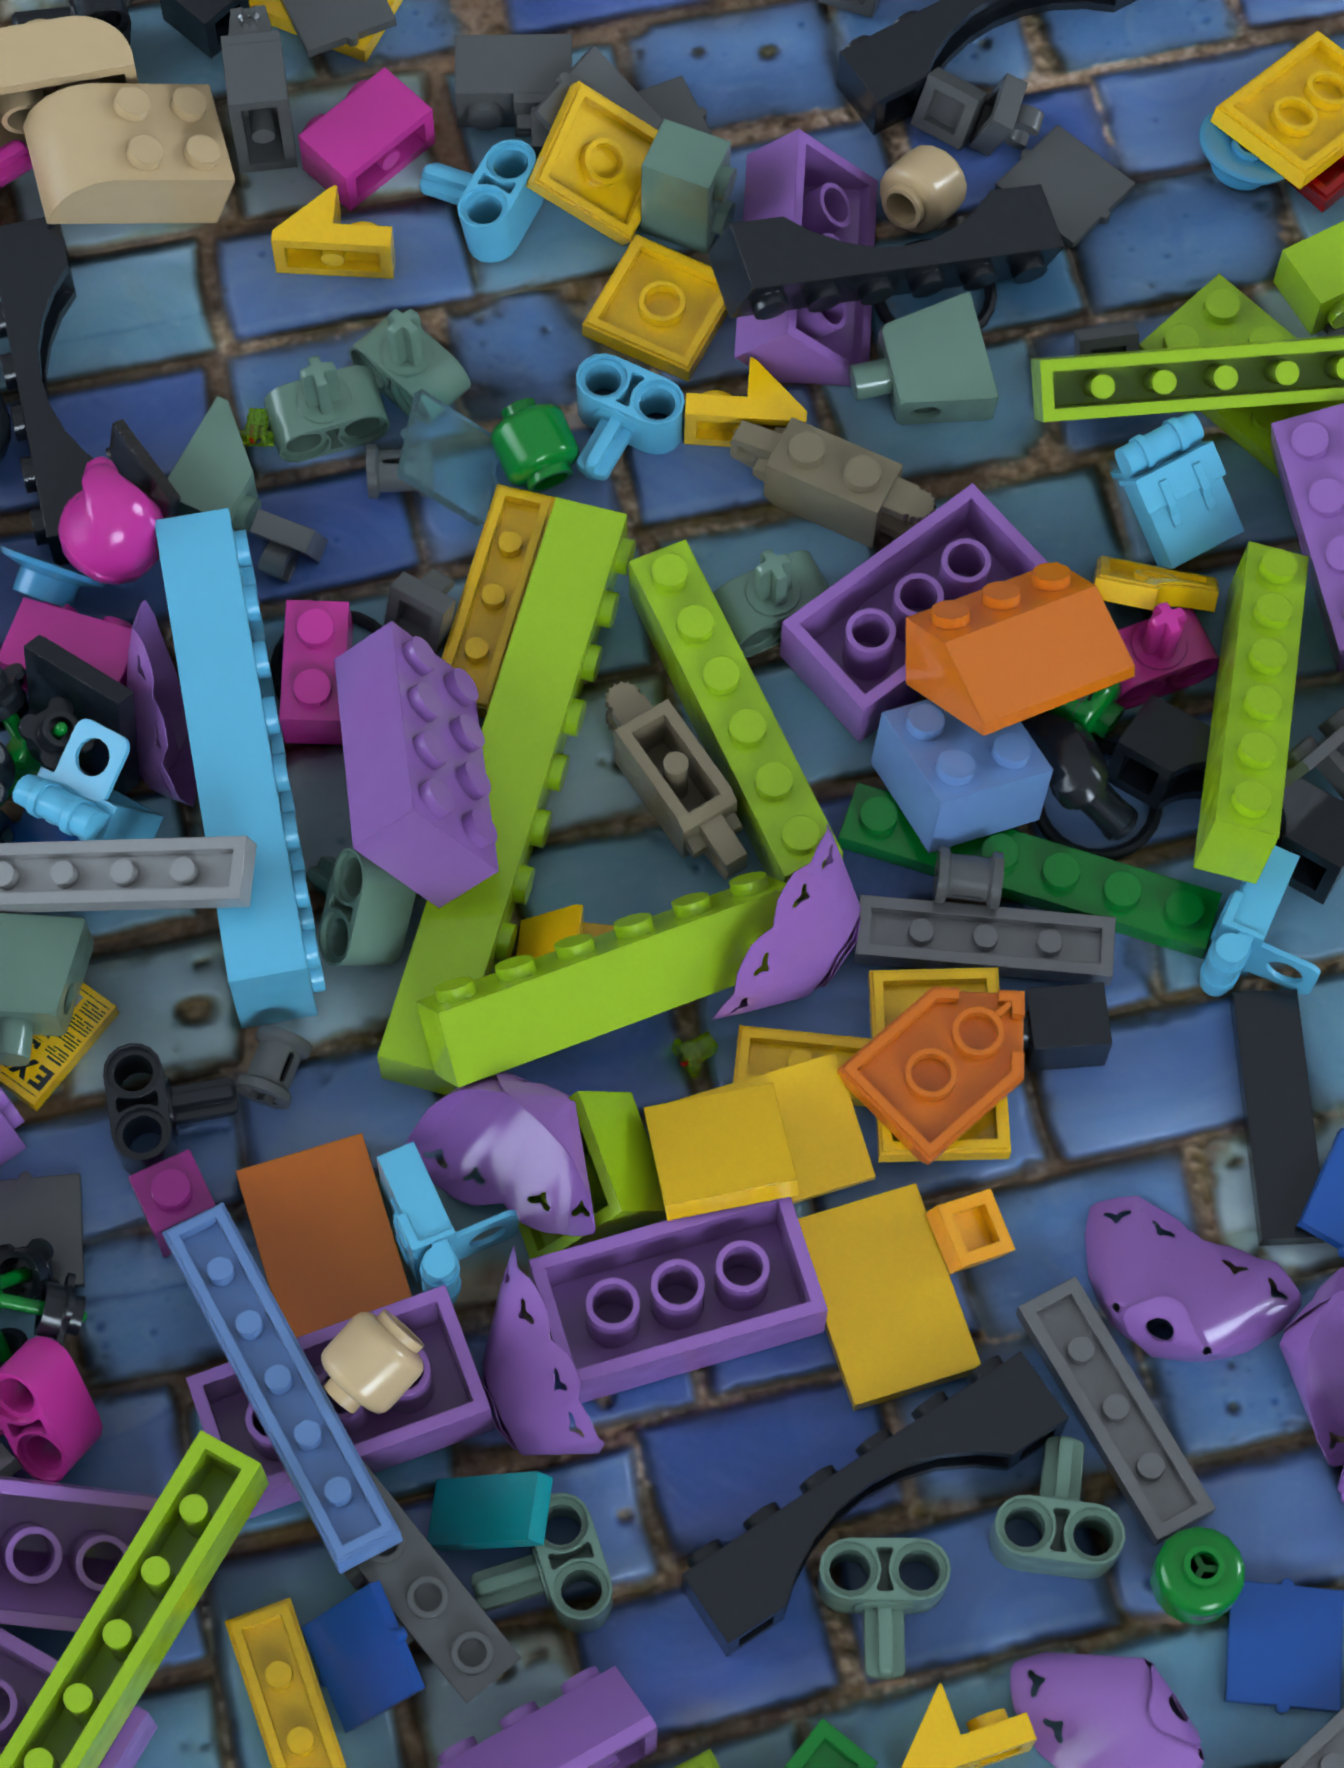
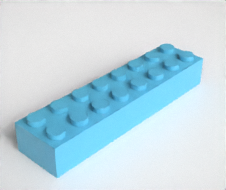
(241, 762)

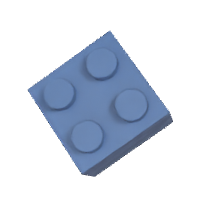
(955, 779)

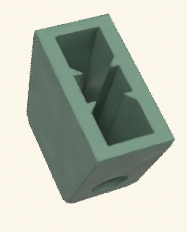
(931, 366)
(39, 978)

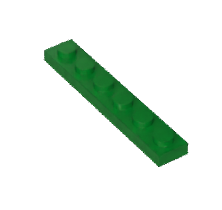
(1047, 875)

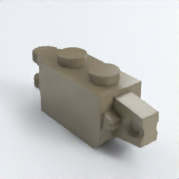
(831, 480)
(675, 778)

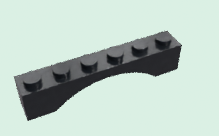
(889, 69)
(784, 267)
(34, 299)
(985, 1426)

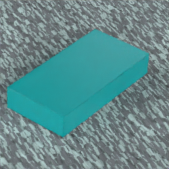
(490, 1511)

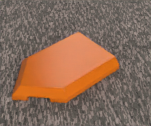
(941, 1066)

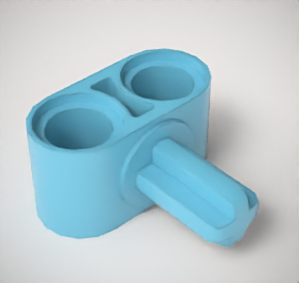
(492, 201)
(622, 416)

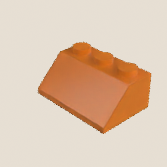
(1015, 648)

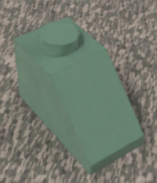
(216, 470)

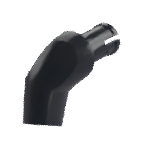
(1080, 773)

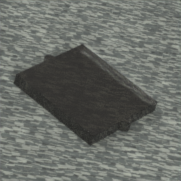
(140, 469)

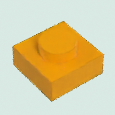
(970, 1231)

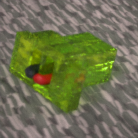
(256, 429)
(694, 1052)

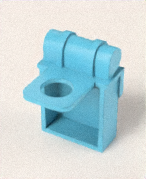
(1177, 490)
(85, 803)
(1242, 927)
(423, 1227)

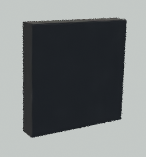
(94, 695)

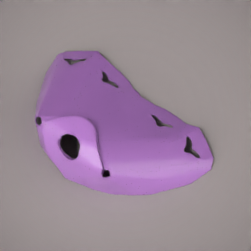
(159, 712)
(804, 939)
(521, 1142)
(1181, 1283)
(1316, 1362)
(521, 1376)
(1110, 1712)

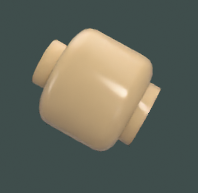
(922, 189)
(372, 1362)

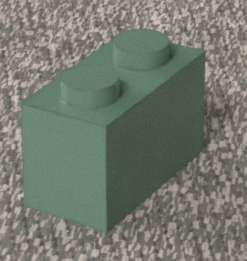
(687, 187)

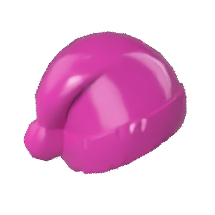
(109, 526)

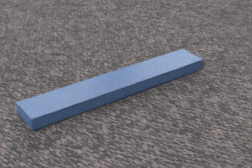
(283, 1388)

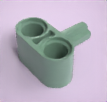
(408, 361)
(326, 411)
(767, 596)
(362, 912)
(1056, 1517)
(552, 1570)
(884, 1596)

